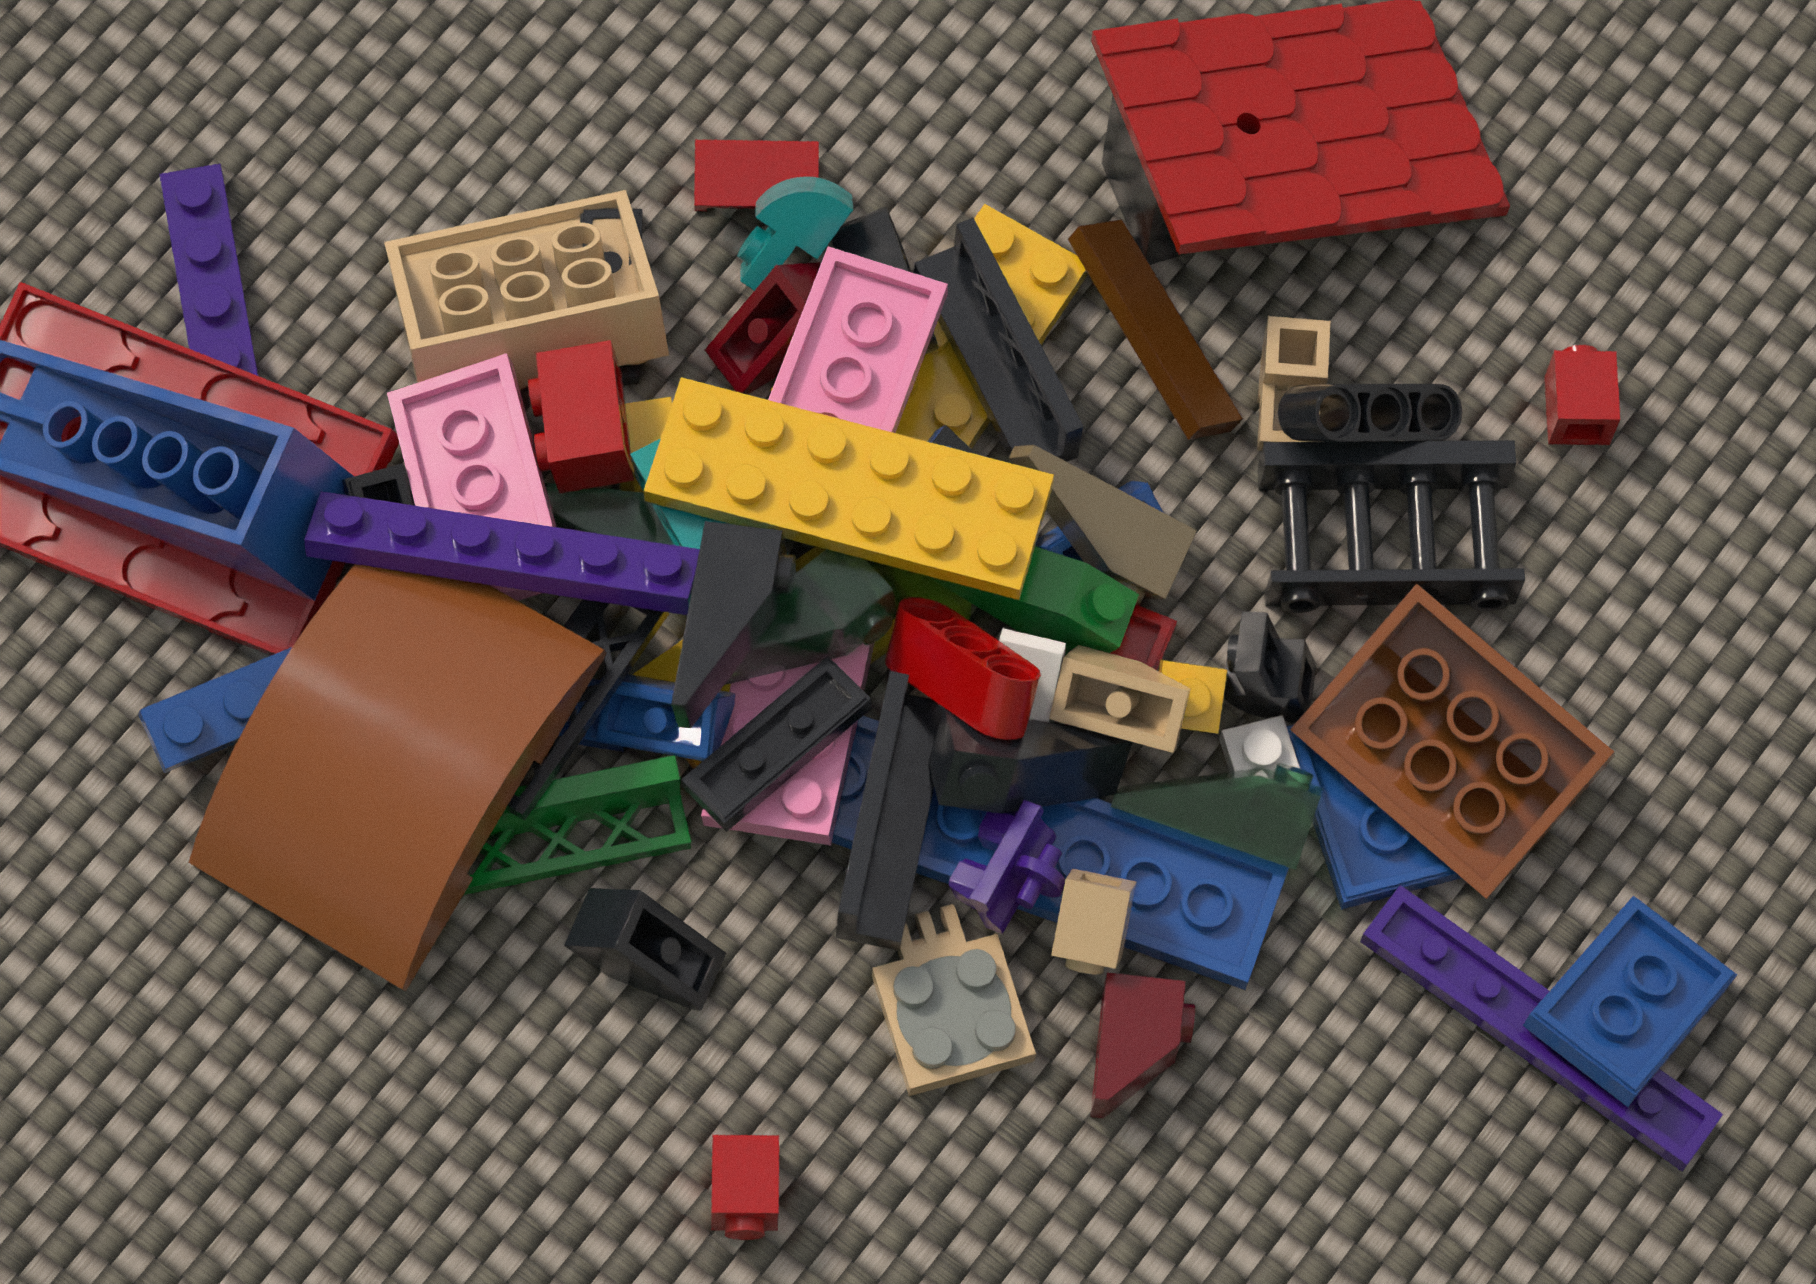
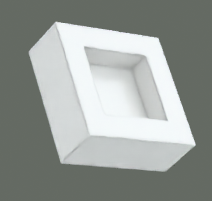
(1258, 745)

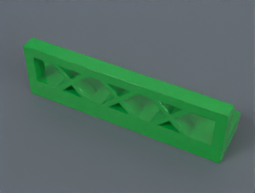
(585, 798)

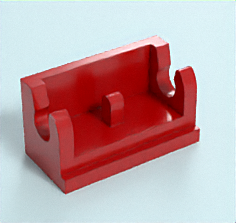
(742, 170)

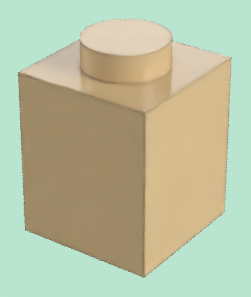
(1093, 921)

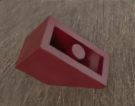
(759, 333)
(1137, 1036)

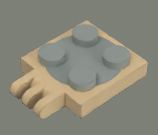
(951, 1006)

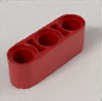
(963, 668)

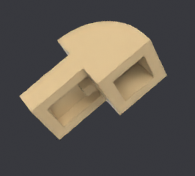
(1292, 355)

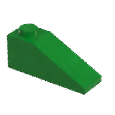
(1061, 603)

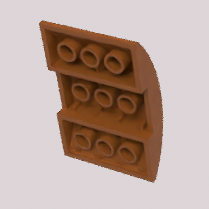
(389, 759)

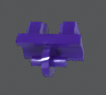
(1017, 871)

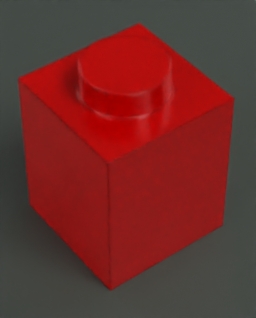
(1582, 396)
(745, 1185)

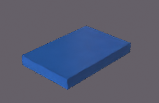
(1361, 843)
(1630, 1000)

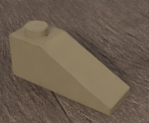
(1111, 527)

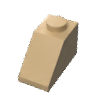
(1119, 698)

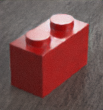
(583, 417)

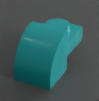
(798, 214)

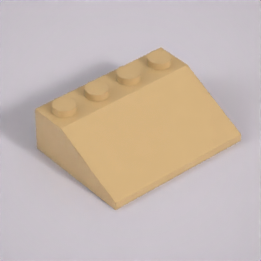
(527, 289)

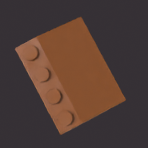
(1452, 741)

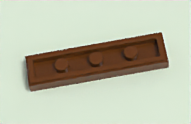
(1155, 329)

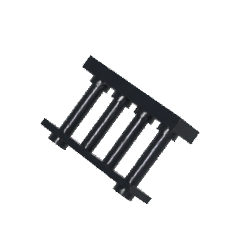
(1417, 471)

